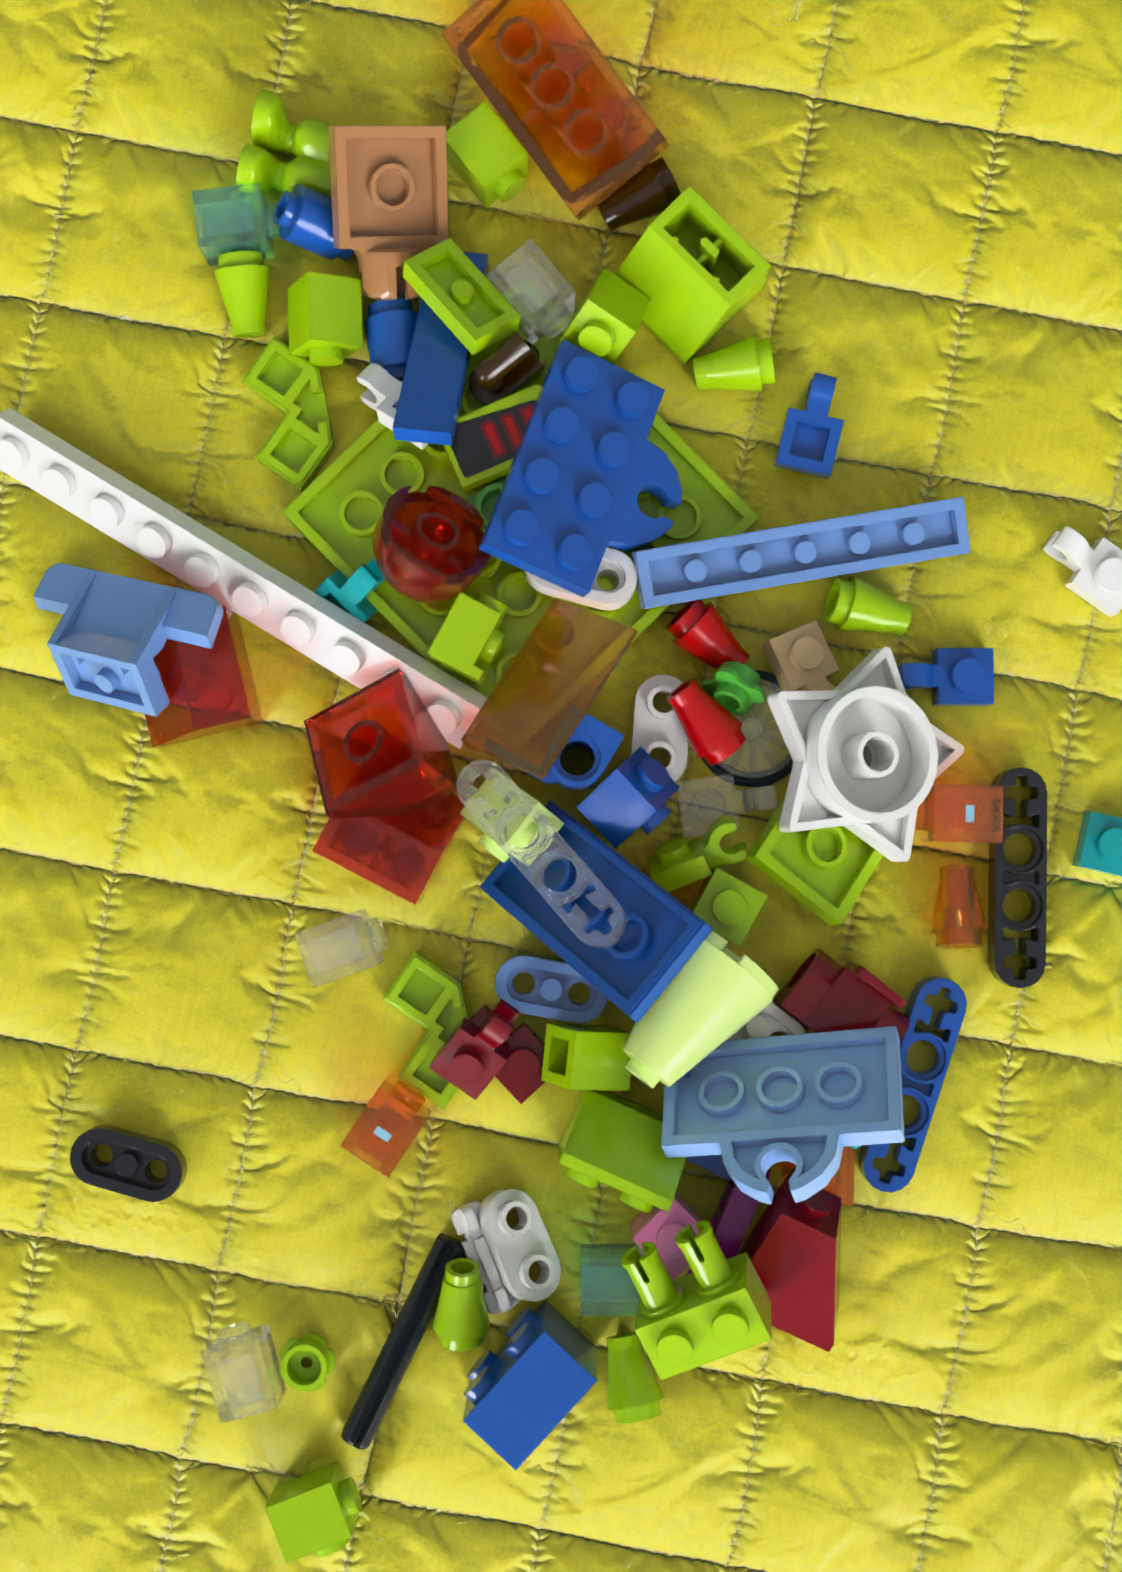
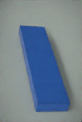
(433, 378)

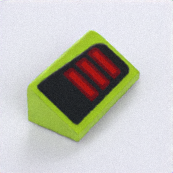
(490, 437)

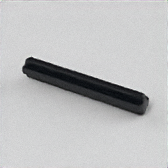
(400, 1344)

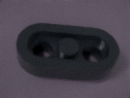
(130, 1166)

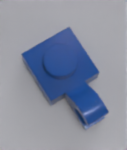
(810, 436)
(954, 676)

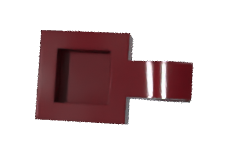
(476, 1053)
(524, 1066)

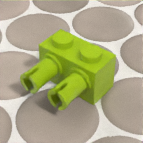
(699, 1314)

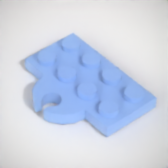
(788, 1102)

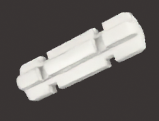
(475, 1248)

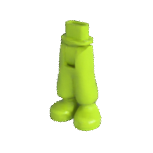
(275, 134)

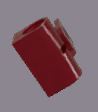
(840, 997)

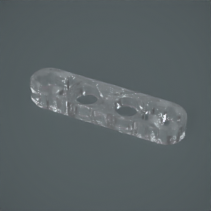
(544, 850)

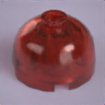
(429, 544)

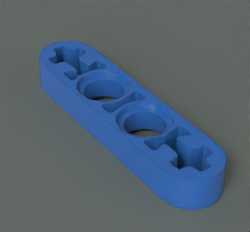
(923, 1085)

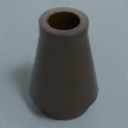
(641, 196)

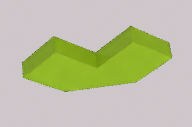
(305, 433)
(437, 1004)

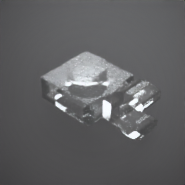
(715, 797)

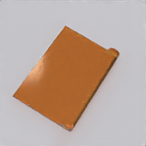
(548, 687)

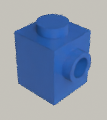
(630, 798)

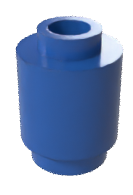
(307, 222)
(390, 334)

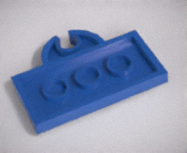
(582, 473)

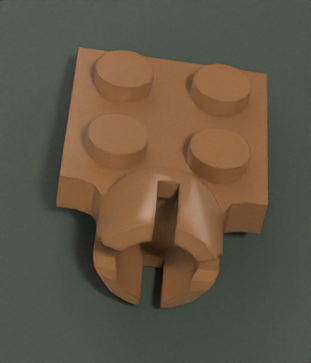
(388, 199)

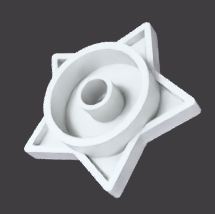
(861, 756)

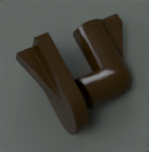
(504, 370)

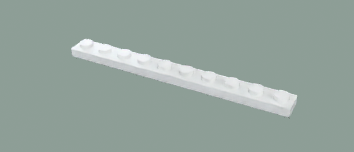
(226, 571)

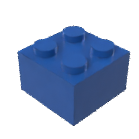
(529, 1383)

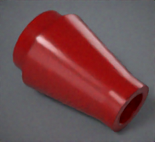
(705, 635)
(707, 724)

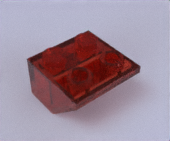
(395, 850)

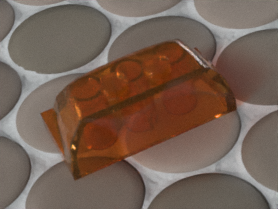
(557, 96)

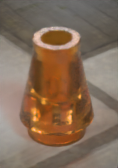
(958, 910)

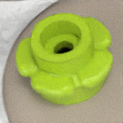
(300, 1376)

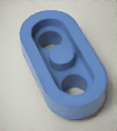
(550, 993)

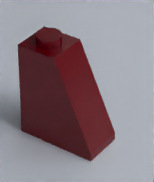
(799, 1263)

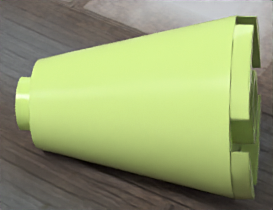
(697, 1012)

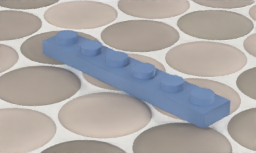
(800, 552)

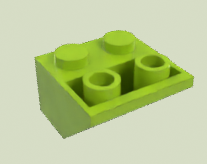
(693, 274)
(621, 1147)

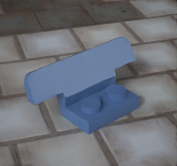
(116, 629)

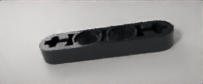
(1028, 877)

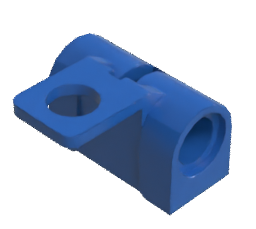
(596, 739)

